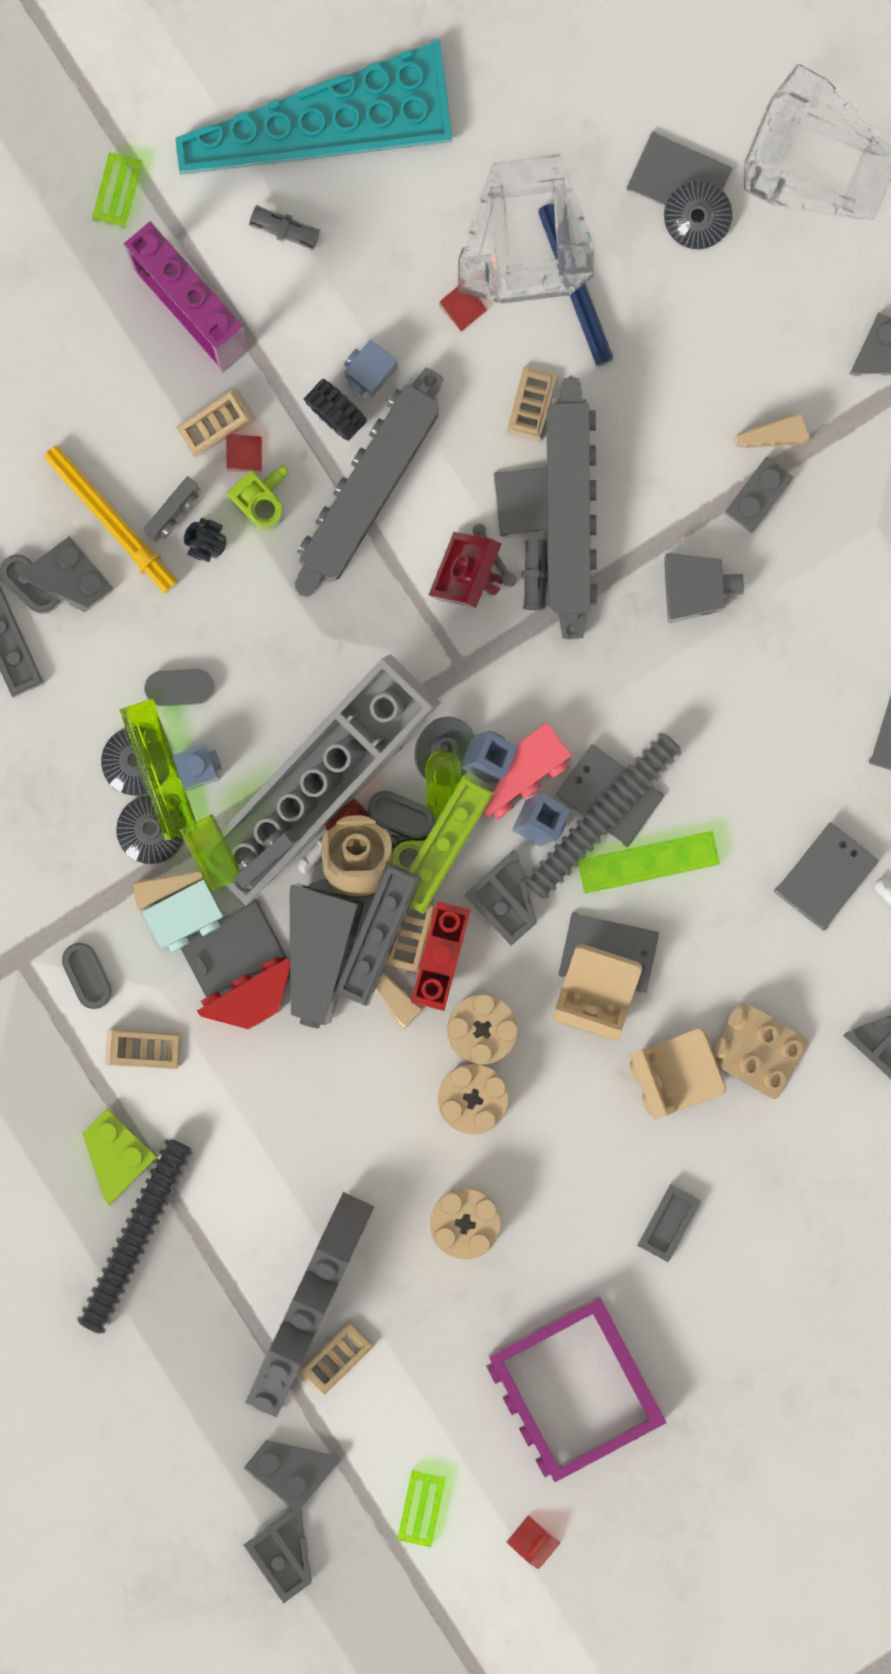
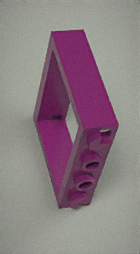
(187, 296)
(517, 1405)

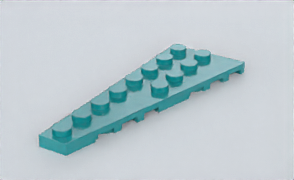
(361, 112)

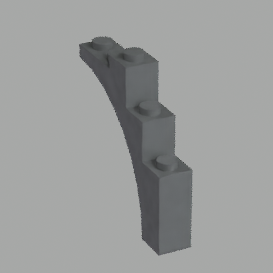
(309, 1304)

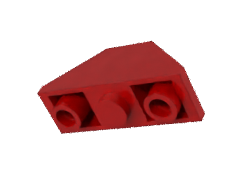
(440, 956)
(251, 999)

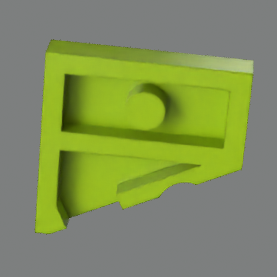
(115, 1154)

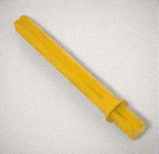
(113, 522)

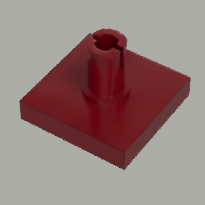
(467, 570)

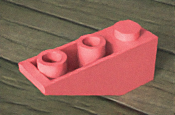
(535, 758)

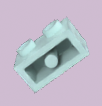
(183, 916)

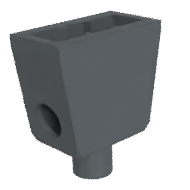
(697, 586)

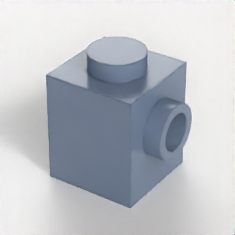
(369, 369)
(488, 756)
(197, 767)
(541, 820)

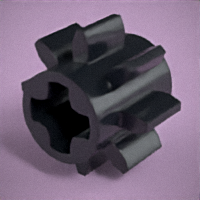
(205, 539)

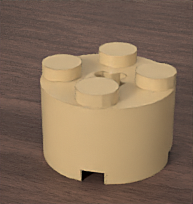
(355, 855)
(482, 1009)
(483, 1116)
(477, 1239)

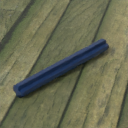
(580, 299)

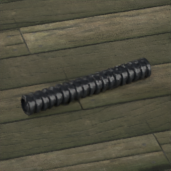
(135, 1236)

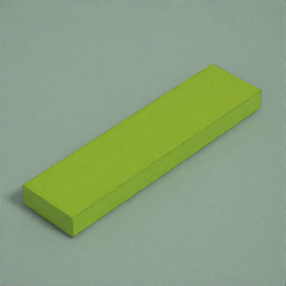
(447, 839)

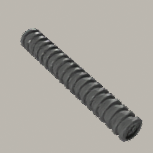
(603, 815)

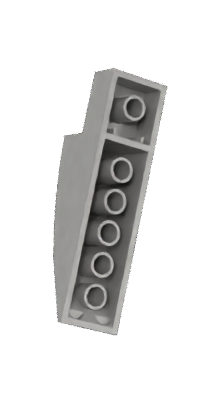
(330, 767)

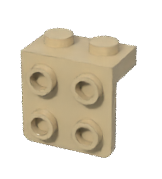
(597, 992)
(758, 1050)
(677, 1073)

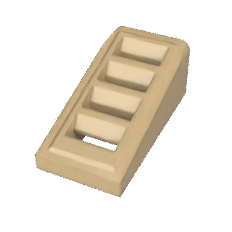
(234, 425)
(526, 430)
(777, 433)
(155, 890)
(407, 964)
(397, 1001)
(113, 1042)
(357, 1338)

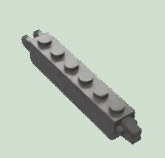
(370, 483)
(569, 509)

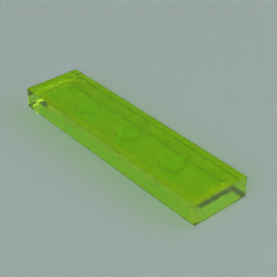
(158, 767)
(648, 862)

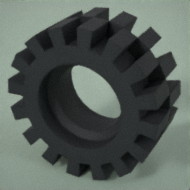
(335, 409)

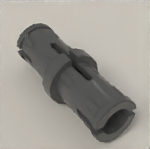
(284, 227)
(534, 574)

